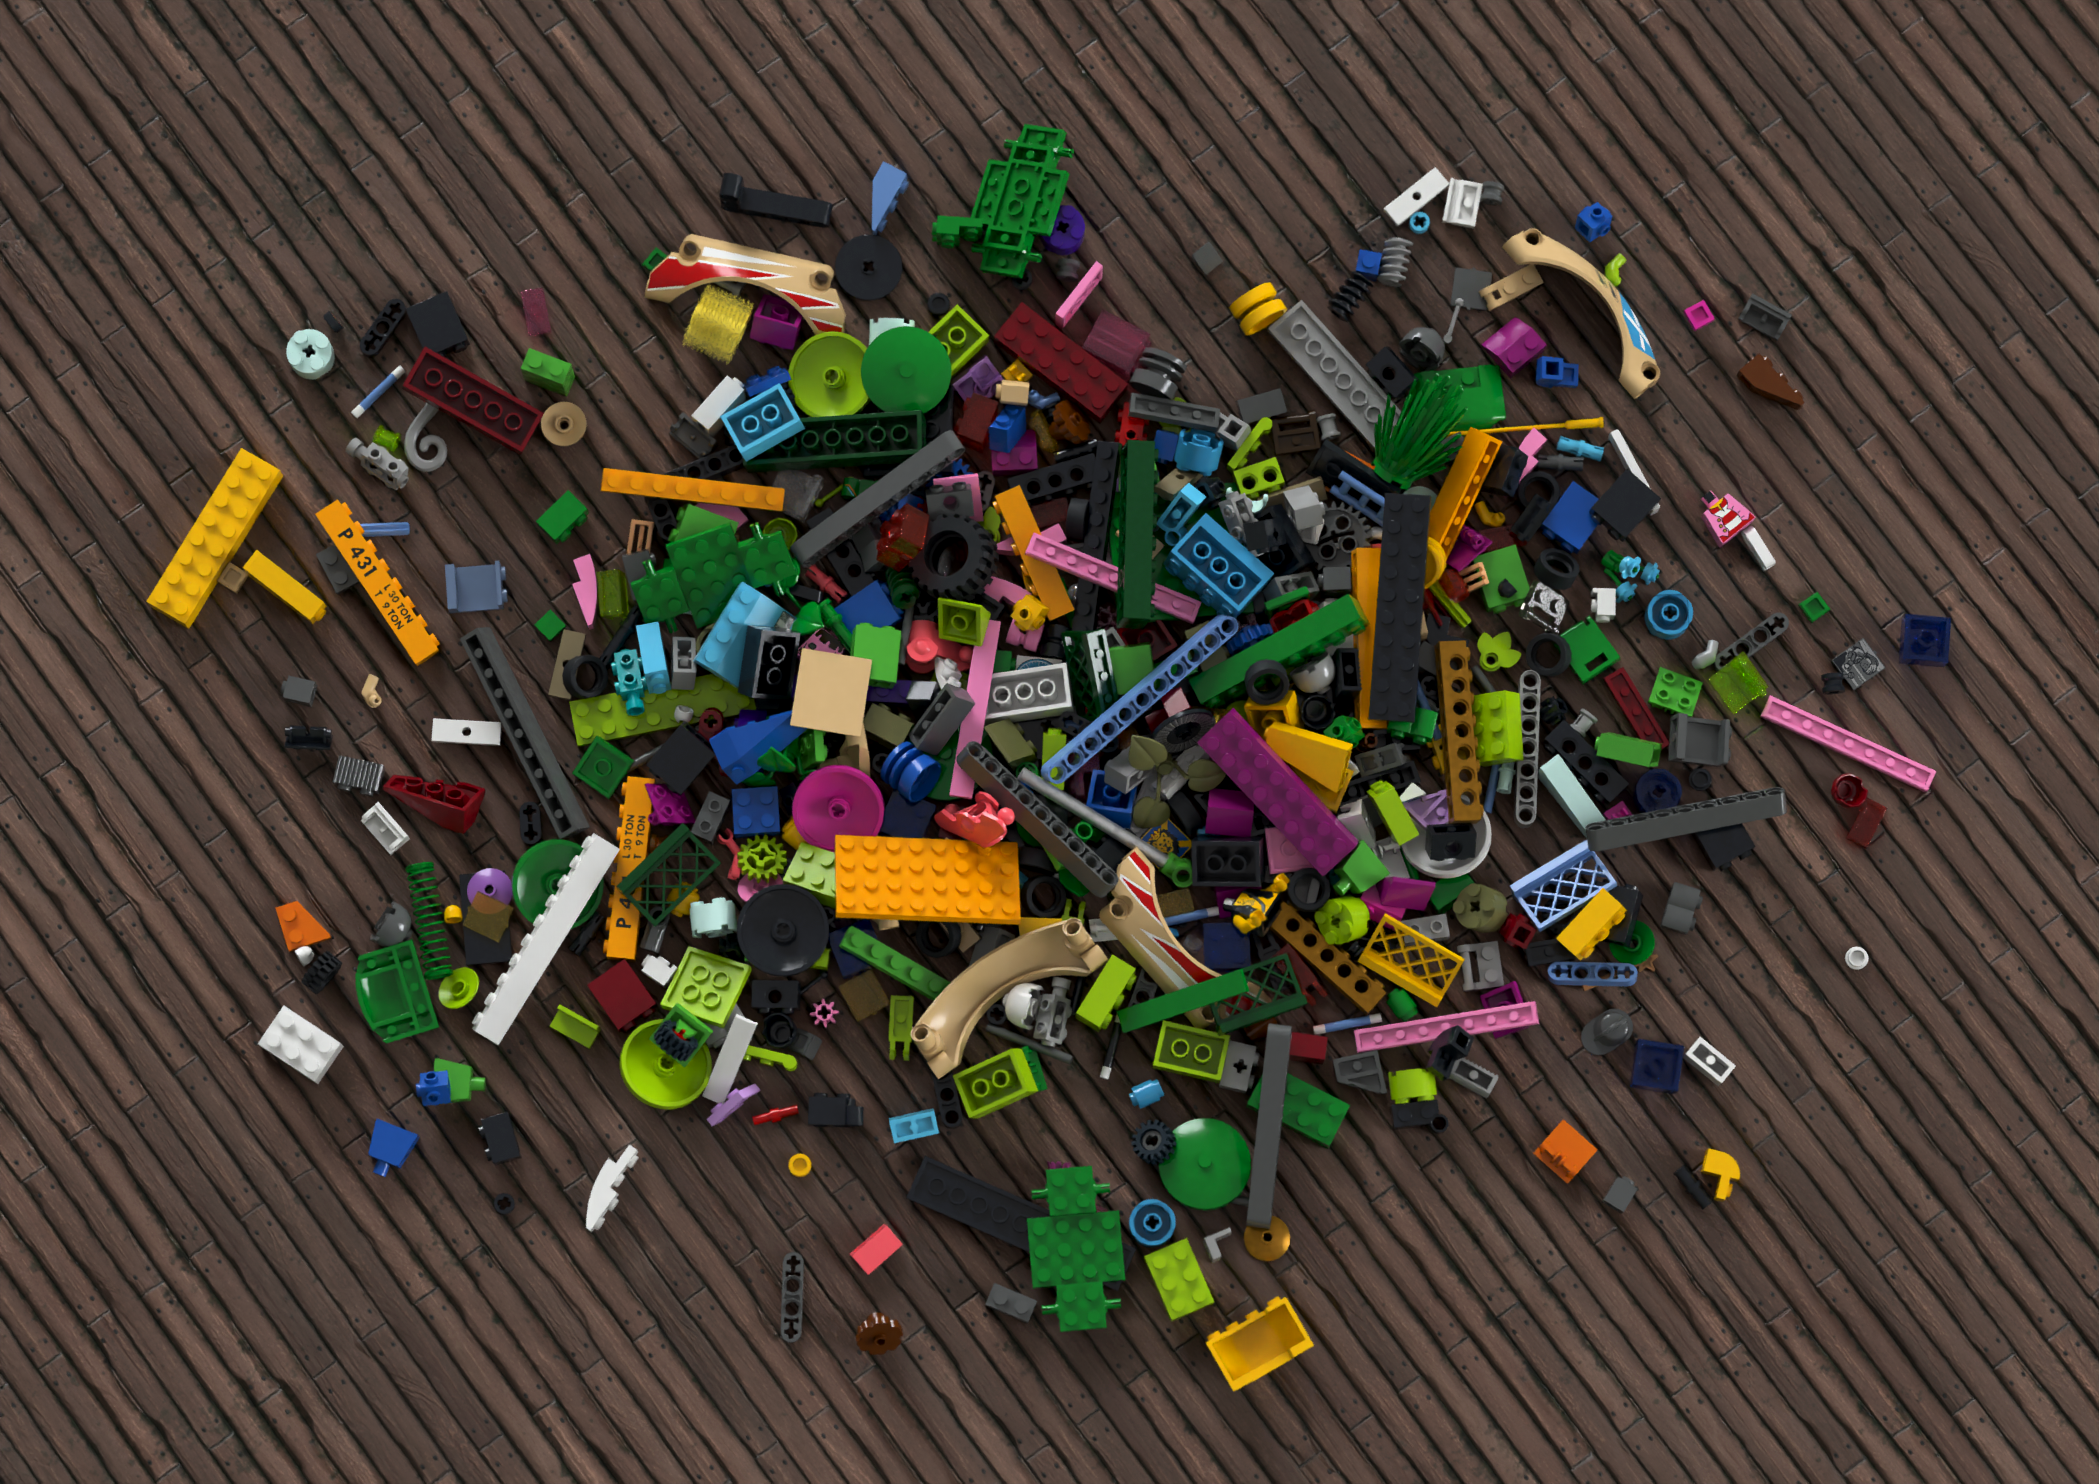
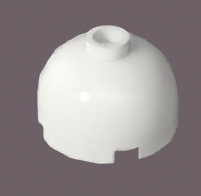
(1023, 1004)

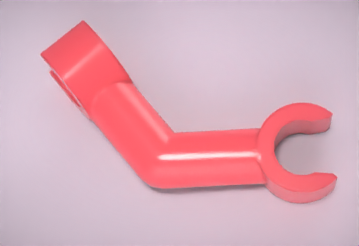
(734, 871)

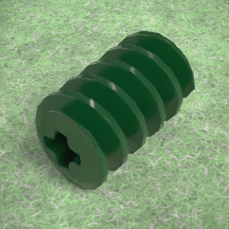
(902, 587)

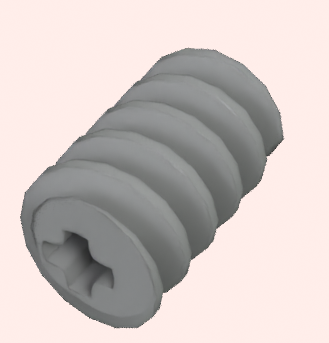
(1393, 261)

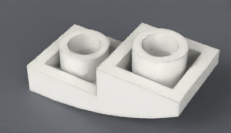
(947, 672)

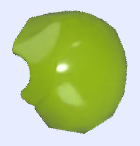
(785, 526)

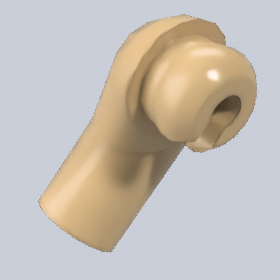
(369, 693)

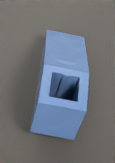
(886, 188)

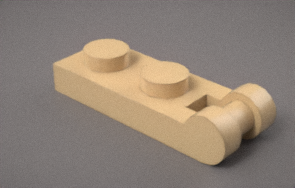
(1511, 287)

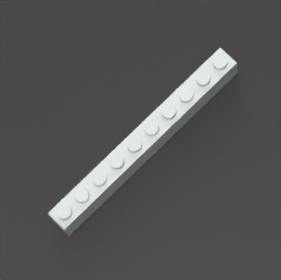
(545, 938)

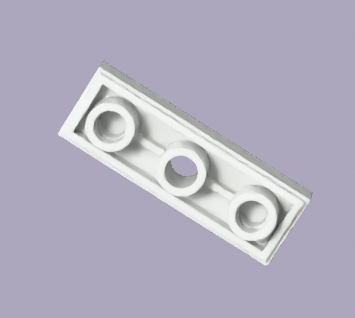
(1426, 188)
(452, 732)

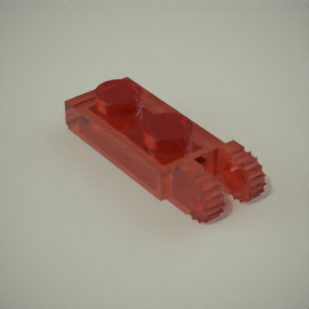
(1302, 972)

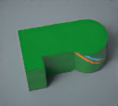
(853, 487)

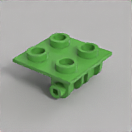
(1675, 692)

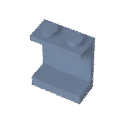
(475, 588)

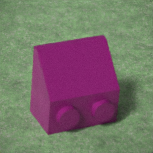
(776, 323)
(1514, 346)
(1019, 460)

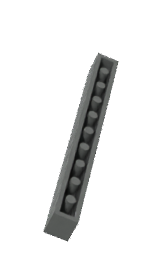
(525, 733)

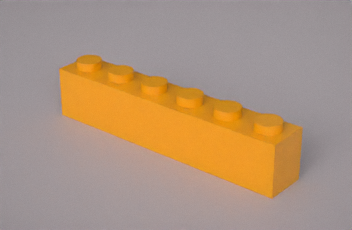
(1462, 487)
(1044, 577)

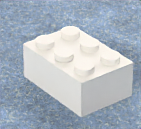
(300, 1044)

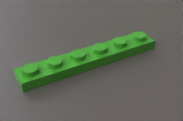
(893, 963)

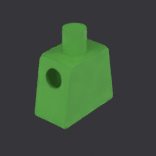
(1359, 870)
(460, 1079)

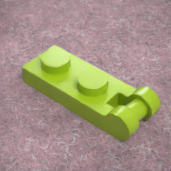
(1251, 444)
(770, 1057)

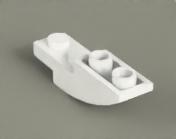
(602, 1195)

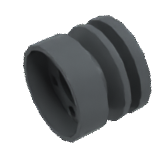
(1158, 374)

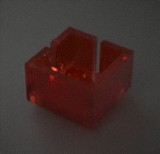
(978, 416)
(902, 537)

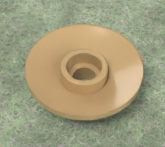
(558, 414)

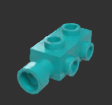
(630, 682)

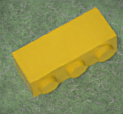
(1592, 924)

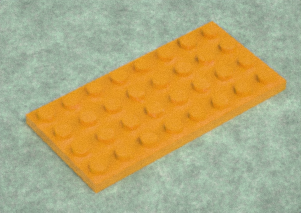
(926, 880)

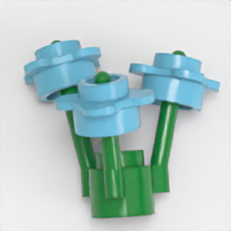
(1628, 567)

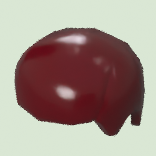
(1848, 791)

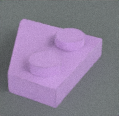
(1429, 809)
(735, 1101)

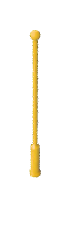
(1569, 424)

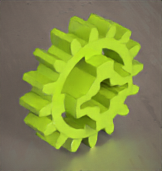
(766, 868)

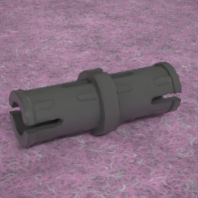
(1560, 462)

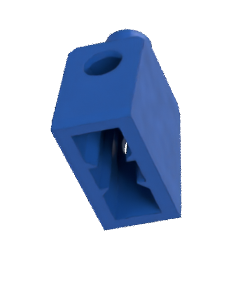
(390, 1146)

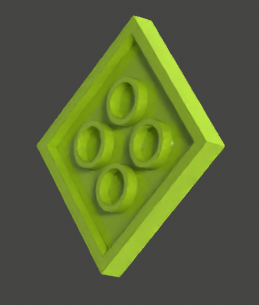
(707, 986)

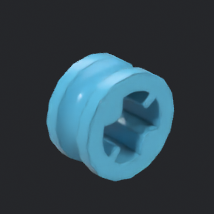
(1419, 215)

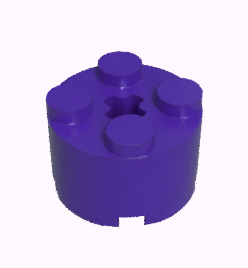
(1067, 242)

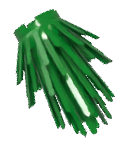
(1417, 440)

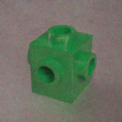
(1345, 729)

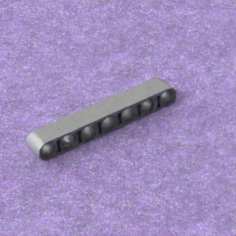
(1530, 760)

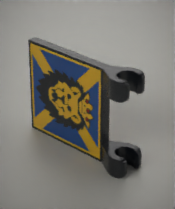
(1167, 839)

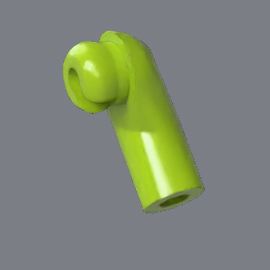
(1612, 269)

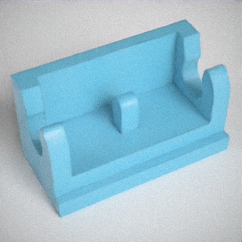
(913, 1125)

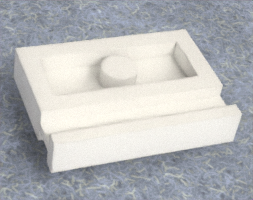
(1462, 203)

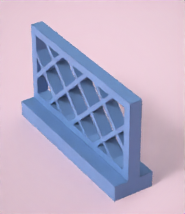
(1550, 874)

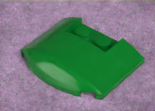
(1481, 395)
(394, 992)

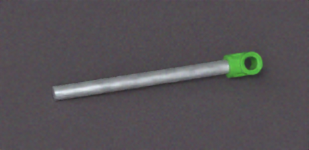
(1169, 863)

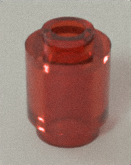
(1454, 585)

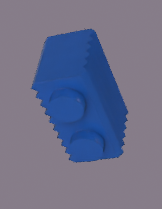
(1007, 428)

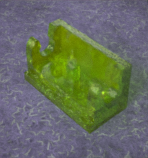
(612, 594)

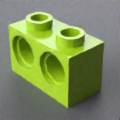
(1255, 474)

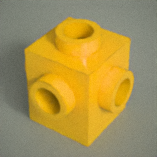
(1029, 613)

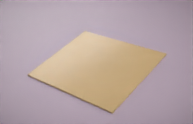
(831, 692)

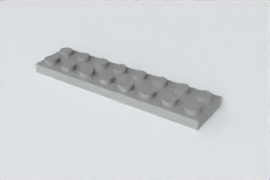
(1332, 369)

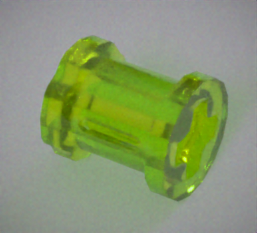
(386, 438)

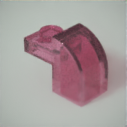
(1077, 783)

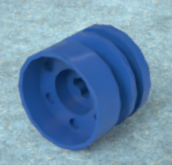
(910, 772)

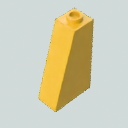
(284, 587)
(1310, 752)

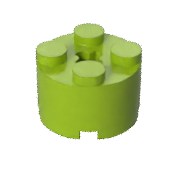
(1343, 919)
(1412, 1084)

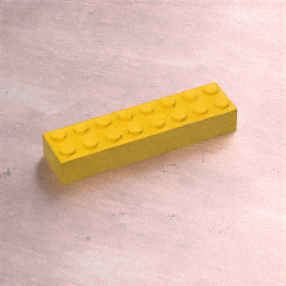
(215, 538)

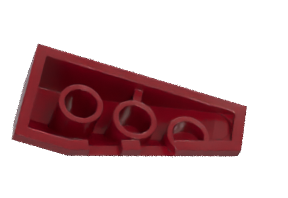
(445, 804)

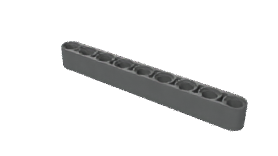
(877, 498)
(1037, 819)
(1686, 819)
(1269, 1126)

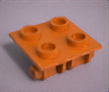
(1565, 1151)

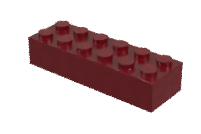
(1060, 362)
(472, 400)

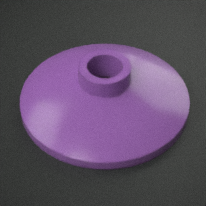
(494, 878)

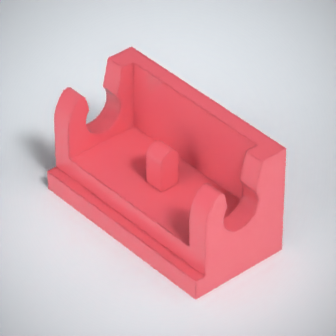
(876, 1249)

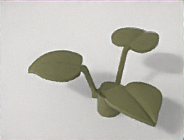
(1146, 753)

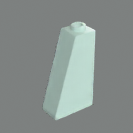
(1569, 793)

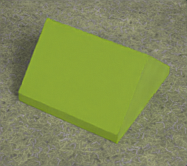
(962, 621)

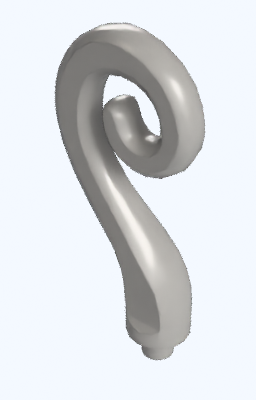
(416, 426)

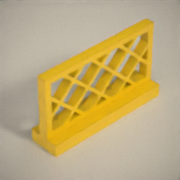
(1406, 977)

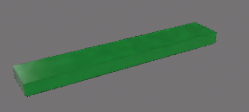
(1183, 1001)

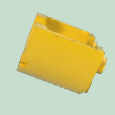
(1259, 1343)

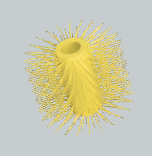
(718, 323)

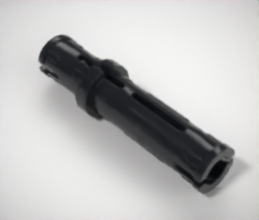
(626, 628)

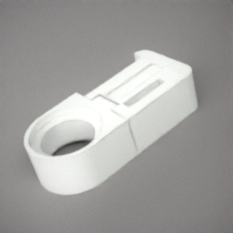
(1758, 548)

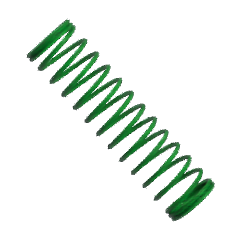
(416, 869)

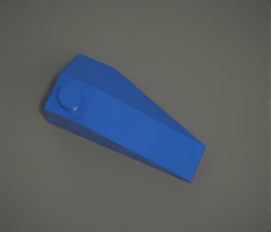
(742, 746)

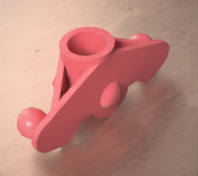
(926, 645)
(977, 822)

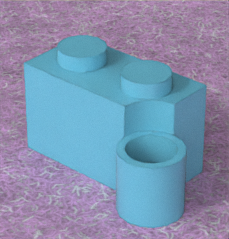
(1179, 513)

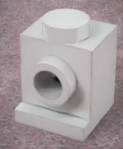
(1603, 604)
(658, 970)

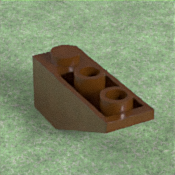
(1766, 382)

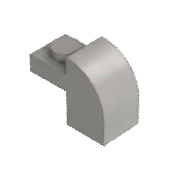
(1232, 431)

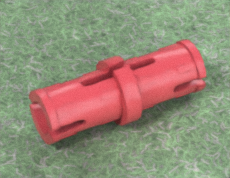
(826, 584)

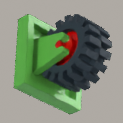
(681, 1035)

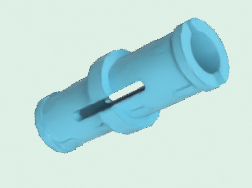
(1580, 448)

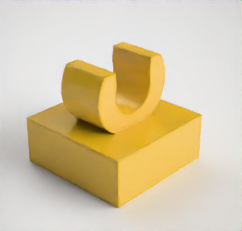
(1017, 372)

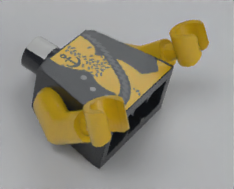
(1257, 909)

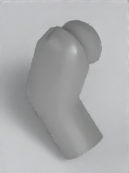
(1707, 657)

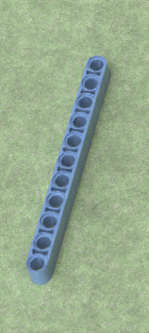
(1150, 696)

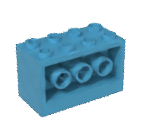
(1218, 568)

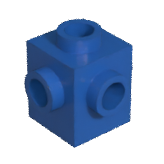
(1593, 222)
(434, 1088)

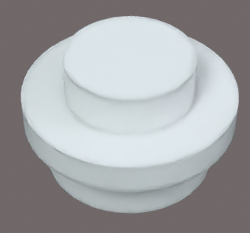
(1856, 958)

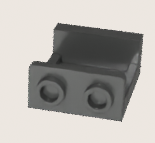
(1699, 741)

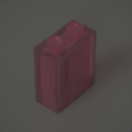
(1116, 343)

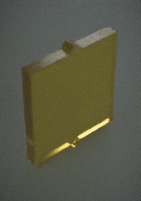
(488, 916)
(864, 995)

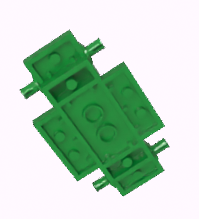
(1020, 199)
(707, 573)
(1076, 1249)

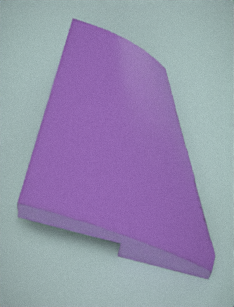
(977, 378)

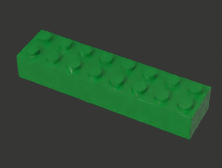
(1288, 646)

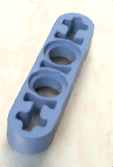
(1592, 978)

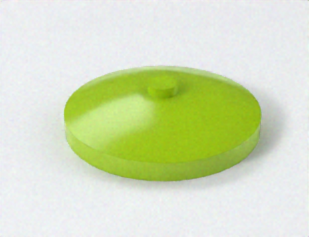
(828, 375)
(658, 1077)

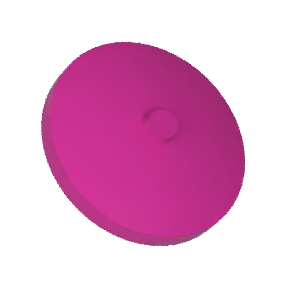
(837, 803)

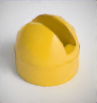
(452, 914)

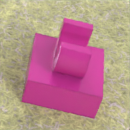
(1699, 315)
(1617, 811)

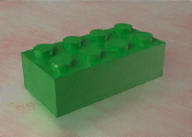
(1307, 1110)

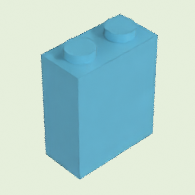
(653, 658)

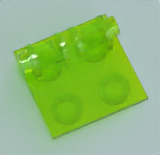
(1738, 683)

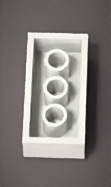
(1030, 694)

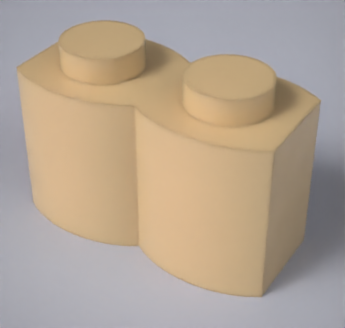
(1012, 392)

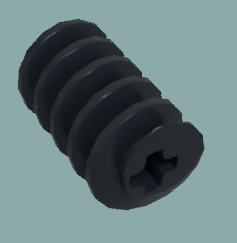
(1349, 295)

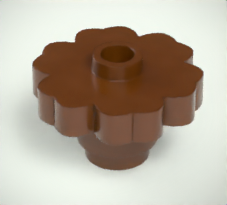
(1069, 423)
(879, 1334)

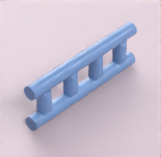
(1367, 494)

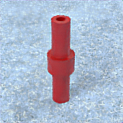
(775, 1114)

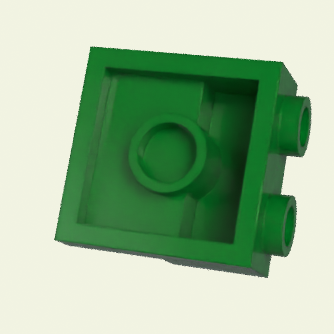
(950, 229)

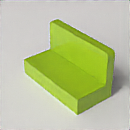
(575, 1027)

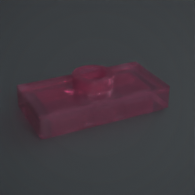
(535, 311)

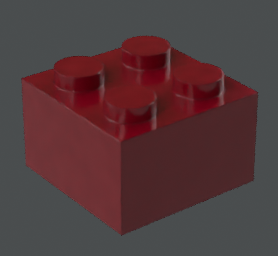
(1155, 633)

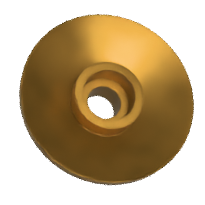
(1267, 1250)

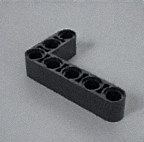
(771, 205)
(702, 466)

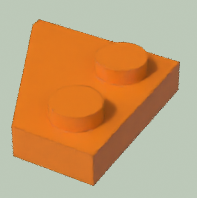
(300, 926)

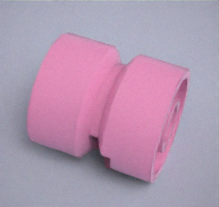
(1029, 641)

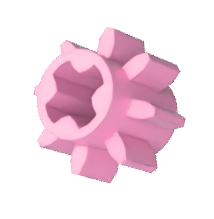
(819, 1009)

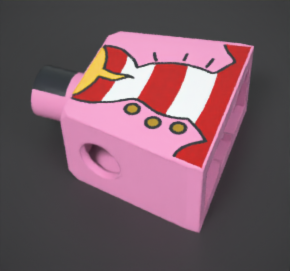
(1725, 517)

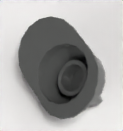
(1607, 1031)

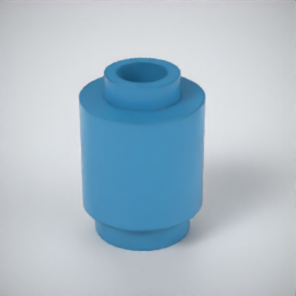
(1146, 1093)

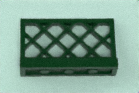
(1096, 665)
(651, 864)
(1266, 1010)

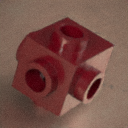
(1517, 930)

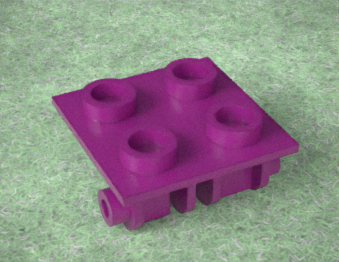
(1467, 548)
(669, 807)

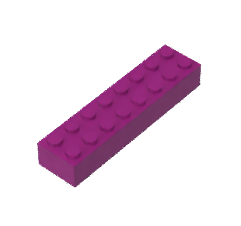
(1278, 792)

